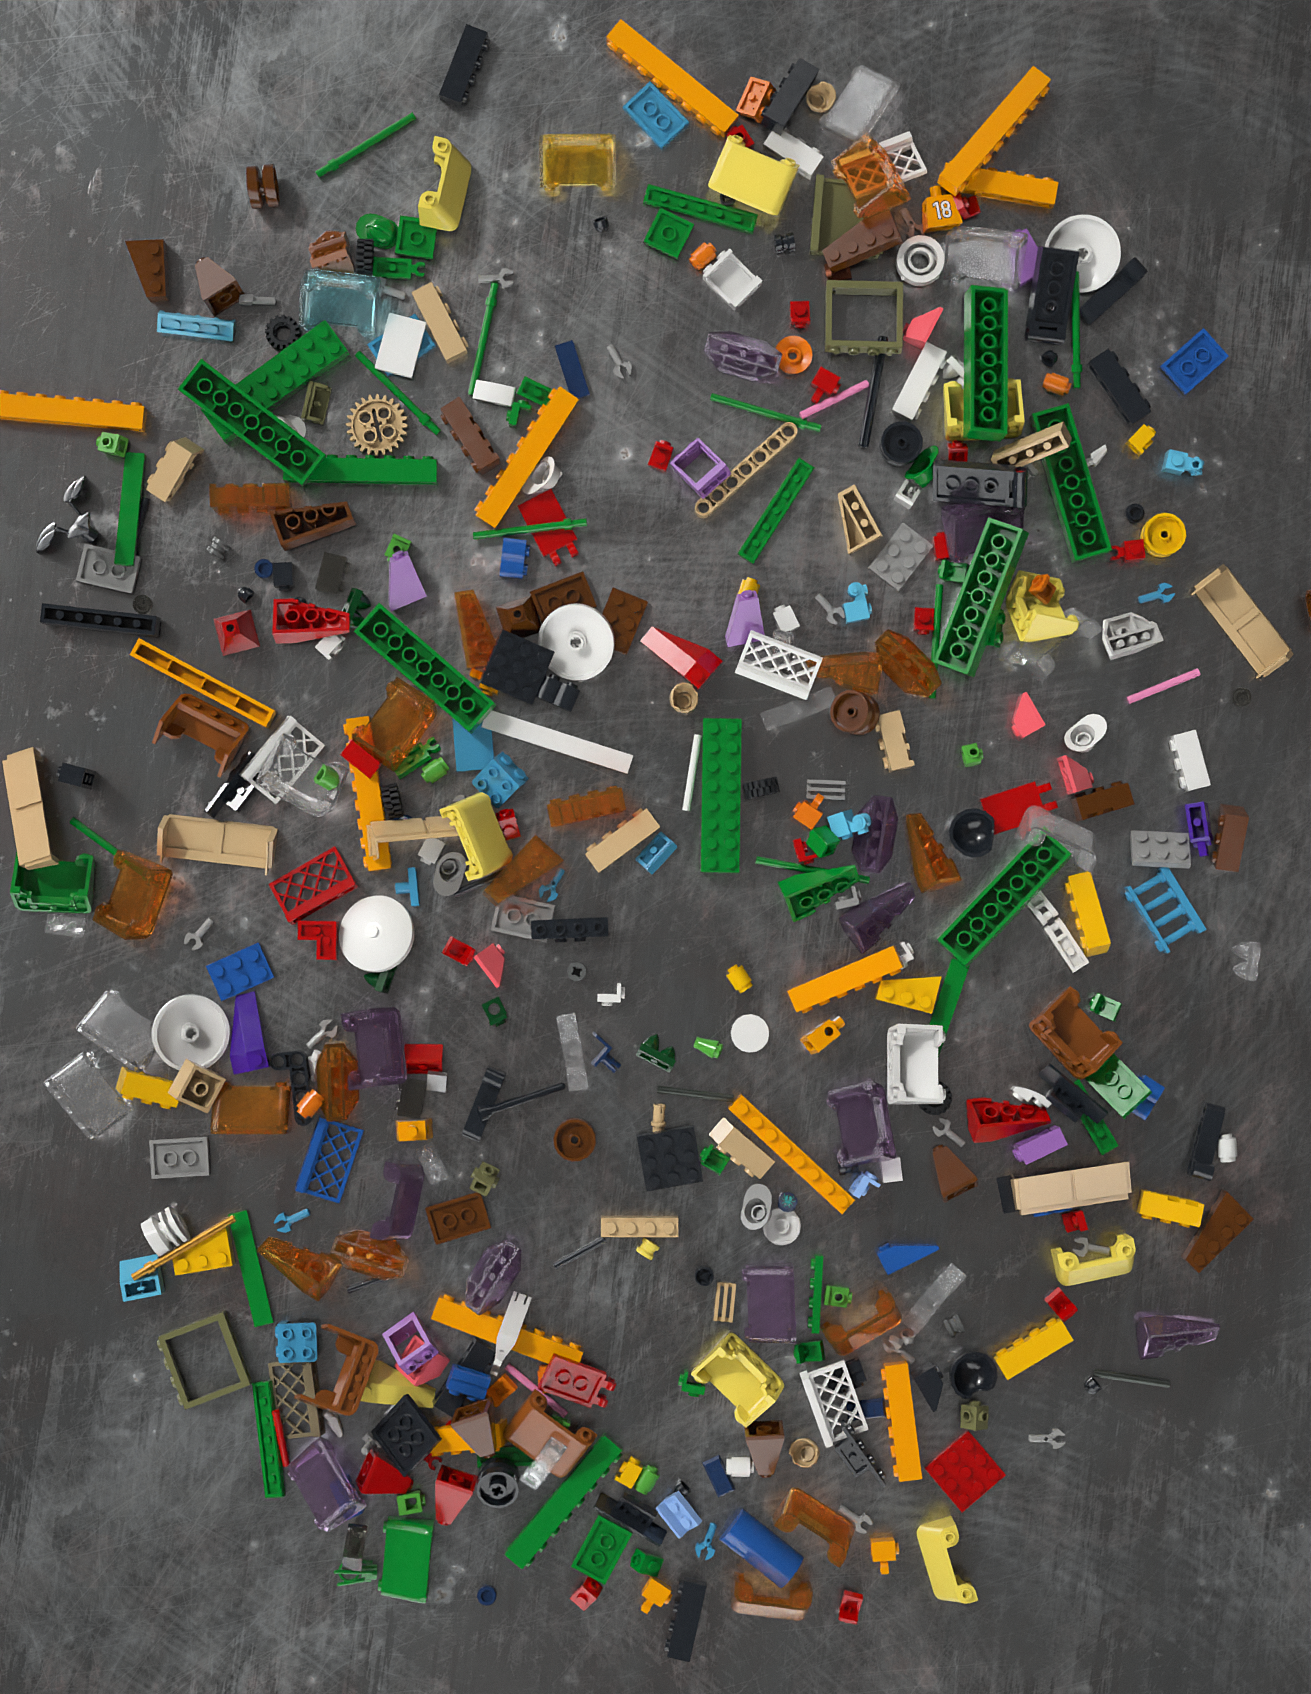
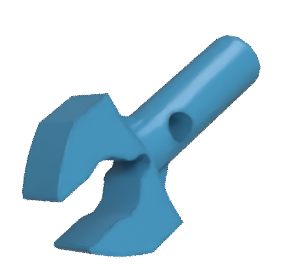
(1157, 594)
(552, 885)
(291, 1219)
(707, 1542)

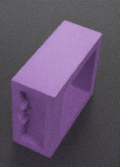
(711, 479)
(1039, 1145)
(401, 1332)

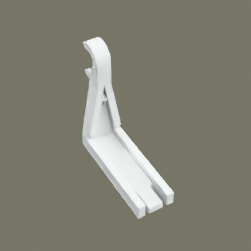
(510, 1329)

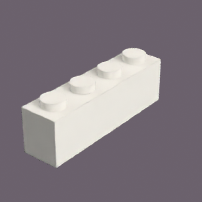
(918, 382)

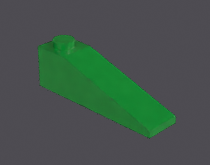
(809, 890)

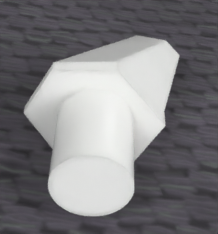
(1096, 456)
(312, 1064)
(333, 1422)

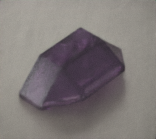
(742, 355)
(876, 847)
(492, 1276)

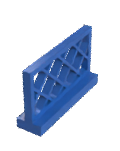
(312, 1155)

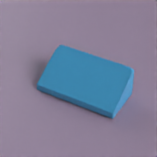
(656, 852)

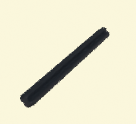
(872, 398)

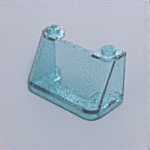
(339, 300)

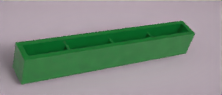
(374, 470)
(563, 1501)

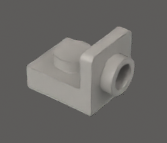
(844, 901)

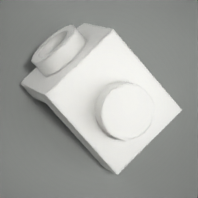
(907, 956)
(608, 999)

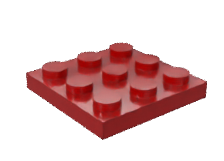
(964, 1471)

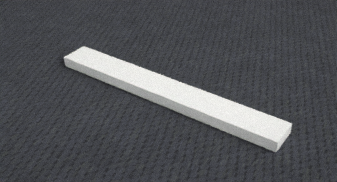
(558, 741)

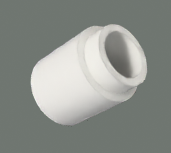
(1227, 1148)
(739, 1467)

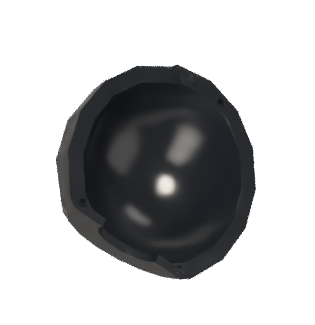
(972, 832)
(972, 1373)

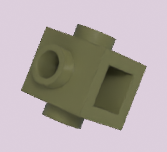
(484, 1178)
(974, 1416)

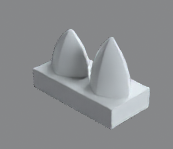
(954, 368)

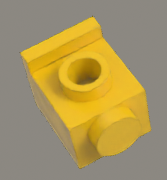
(1141, 439)
(629, 1472)

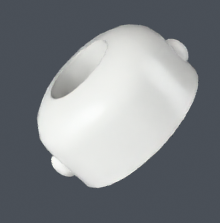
(920, 245)

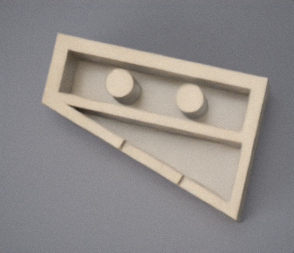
(173, 468)
(858, 521)
(893, 742)
(741, 1149)

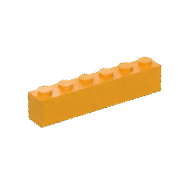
(1012, 187)
(846, 978)
(902, 1421)

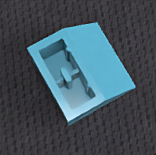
(143, 1287)

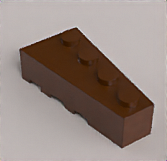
(863, 241)
(470, 436)
(310, 523)
(1219, 1228)

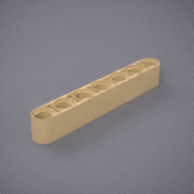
(751, 462)

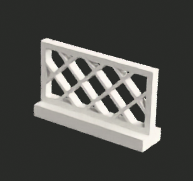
(899, 144)
(774, 676)
(261, 756)
(817, 1403)

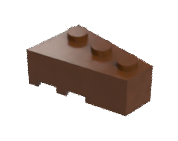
(152, 267)
(1102, 801)
(1229, 837)

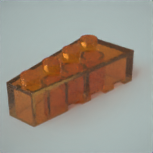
(250, 498)
(474, 630)
(586, 807)
(525, 868)

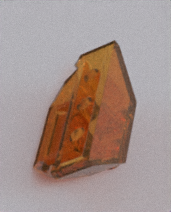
(907, 664)
(332, 1081)
(370, 1256)

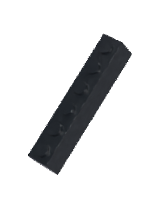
(100, 620)

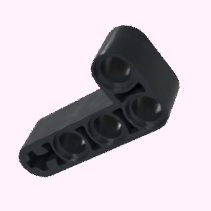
(1113, 290)
(295, 1086)
(486, 1095)
(1205, 1142)

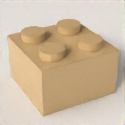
(196, 1086)

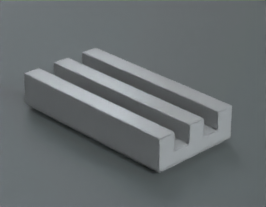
(830, 782)

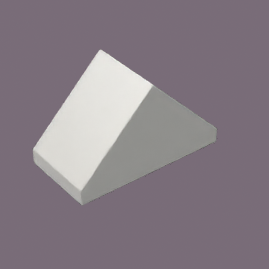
(908, 493)

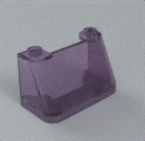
(966, 522)
(377, 1047)
(863, 1124)
(409, 1184)
(770, 1303)
(324, 1485)

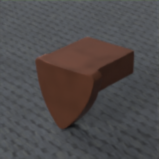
(844, 274)

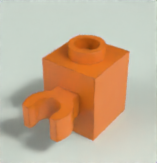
(807, 812)

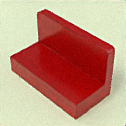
(361, 759)
(423, 1058)

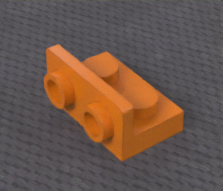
(755, 98)

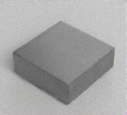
(436, 1081)

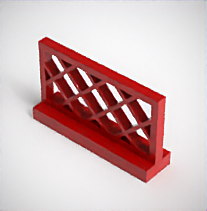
(324, 897)

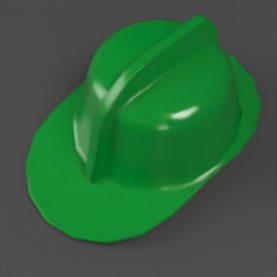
(378, 228)
(922, 468)

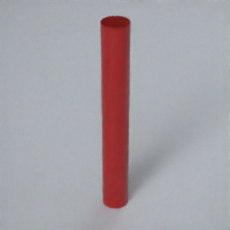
(281, 1438)

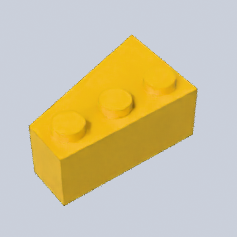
(910, 992)
(146, 1088)
(1170, 1208)
(207, 1255)

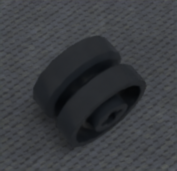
(900, 455)
(498, 1482)

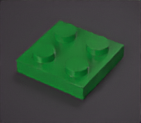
(668, 233)
(415, 239)

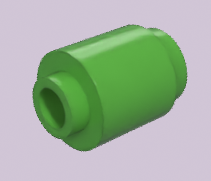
(434, 770)
(646, 1479)

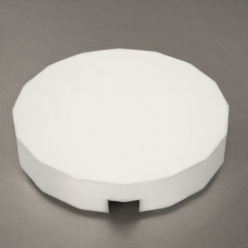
(749, 1033)
(782, 1227)

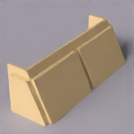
(1243, 621)
(27, 809)
(407, 830)
(217, 841)
(1071, 1188)

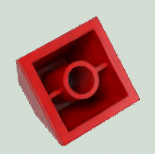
(242, 637)
(381, 1476)
(452, 1492)

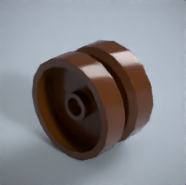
(262, 186)
(855, 712)
(586, 1139)

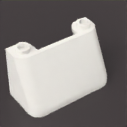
(914, 1064)

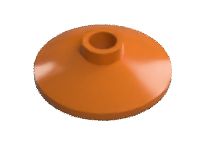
(798, 346)

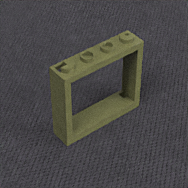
(875, 288)
(234, 1349)

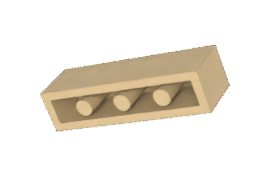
(439, 322)
(1033, 446)
(621, 841)
(639, 1226)

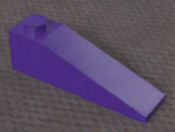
(248, 1039)

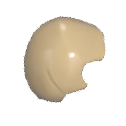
(821, 97)
(684, 697)
(804, 1452)

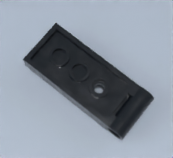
(1051, 284)
(971, 483)

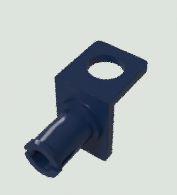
(604, 1056)

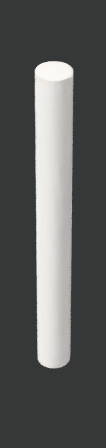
(692, 772)

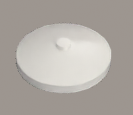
(1097, 248)
(580, 641)
(376, 934)
(190, 1030)

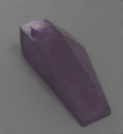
(870, 918)
(1165, 1333)

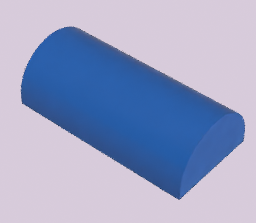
(762, 1548)

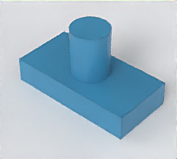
(410, 887)

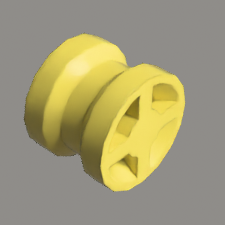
(647, 1248)

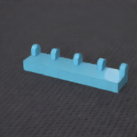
(196, 326)

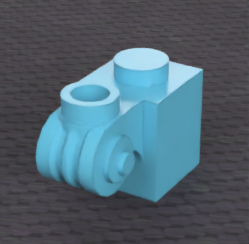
(1178, 462)
(859, 609)
(845, 824)

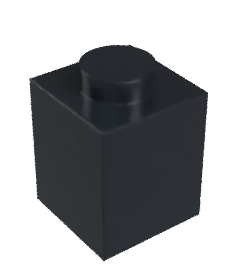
(283, 575)

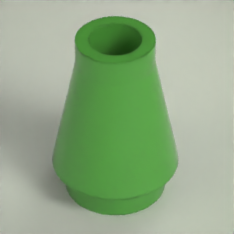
(709, 1047)

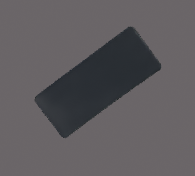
(1006, 1194)

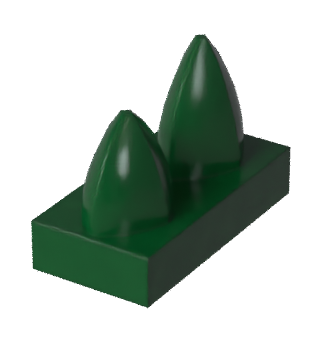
(356, 600)
(381, 980)
(650, 1053)

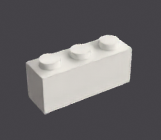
(795, 148)
(1189, 760)

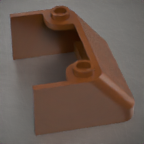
(205, 724)
(353, 1376)

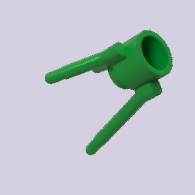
(368, 1571)

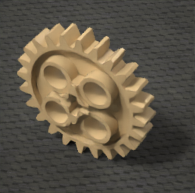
(360, 430)

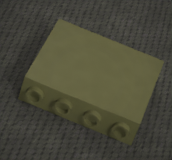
(831, 213)

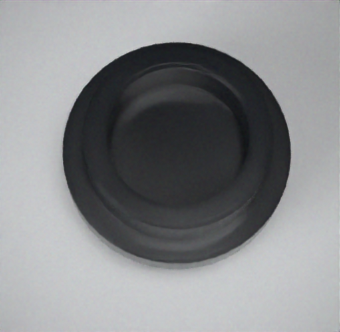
(1134, 513)

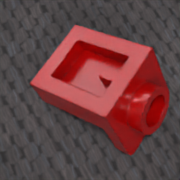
(967, 206)
(799, 314)
(957, 451)
(661, 455)
(923, 620)
(801, 849)
(1074, 1221)

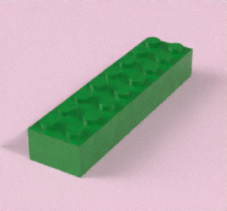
(985, 363)
(289, 371)
(252, 422)
(1073, 489)
(981, 597)
(425, 668)
(721, 795)
(1003, 899)

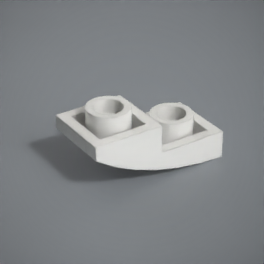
(494, 393)
(1026, 1094)

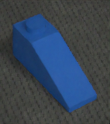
(900, 1255)

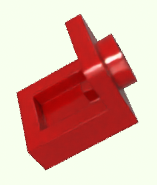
(508, 824)
(459, 951)
(1061, 1304)
(586, 1593)
(850, 1607)

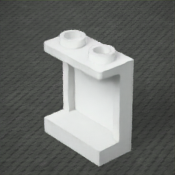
(731, 279)

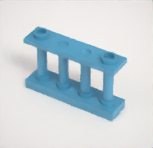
(1184, 908)

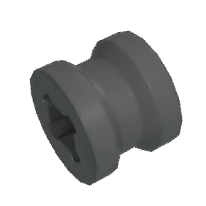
(218, 548)
(578, 969)
(954, 1326)

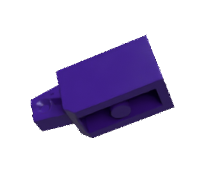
(1199, 826)

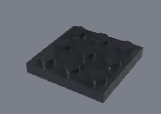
(516, 666)
(669, 1158)
(406, 1435)

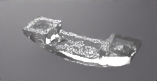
(797, 709)
(572, 1052)
(933, 1298)
(543, 1463)

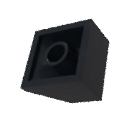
(929, 1382)

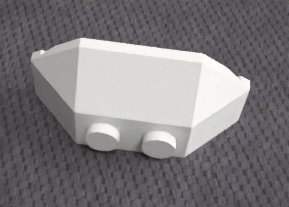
(1129, 635)

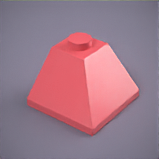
(921, 328)
(1025, 717)
(1074, 775)
(492, 963)
(427, 1371)

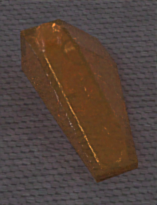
(856, 669)
(929, 861)
(305, 1269)

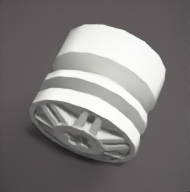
(168, 1230)

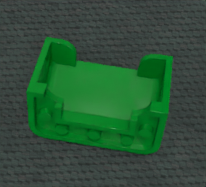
(55, 887)
(407, 1558)

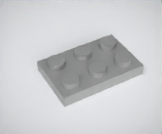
(900, 557)
(99, 570)
(1160, 849)
(516, 914)
(179, 1157)

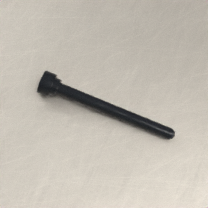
(485, 1112)

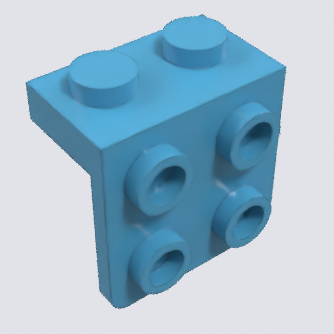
(500, 779)
(296, 1342)

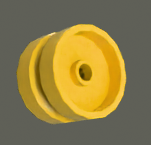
(1163, 524)

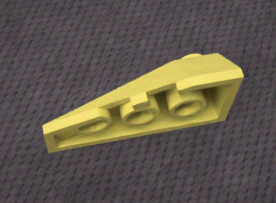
(388, 1386)

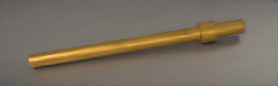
(150, 1267)

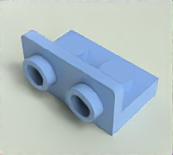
(860, 1184)
(678, 1514)

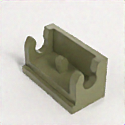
(316, 403)

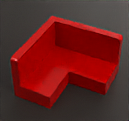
(326, 935)

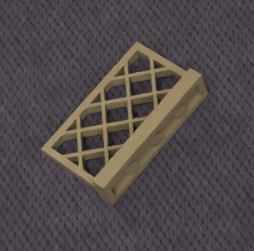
(312, 1386)

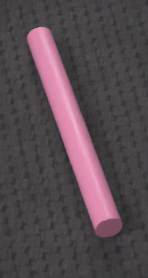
(834, 399)
(1164, 685)
(531, 1386)

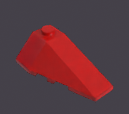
(303, 622)
(685, 657)
(998, 1120)

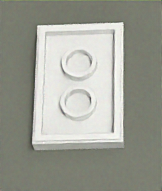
(400, 345)

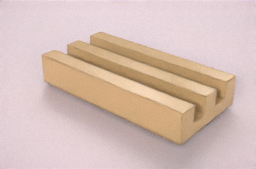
(723, 1318)

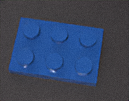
(1194, 361)
(240, 971)

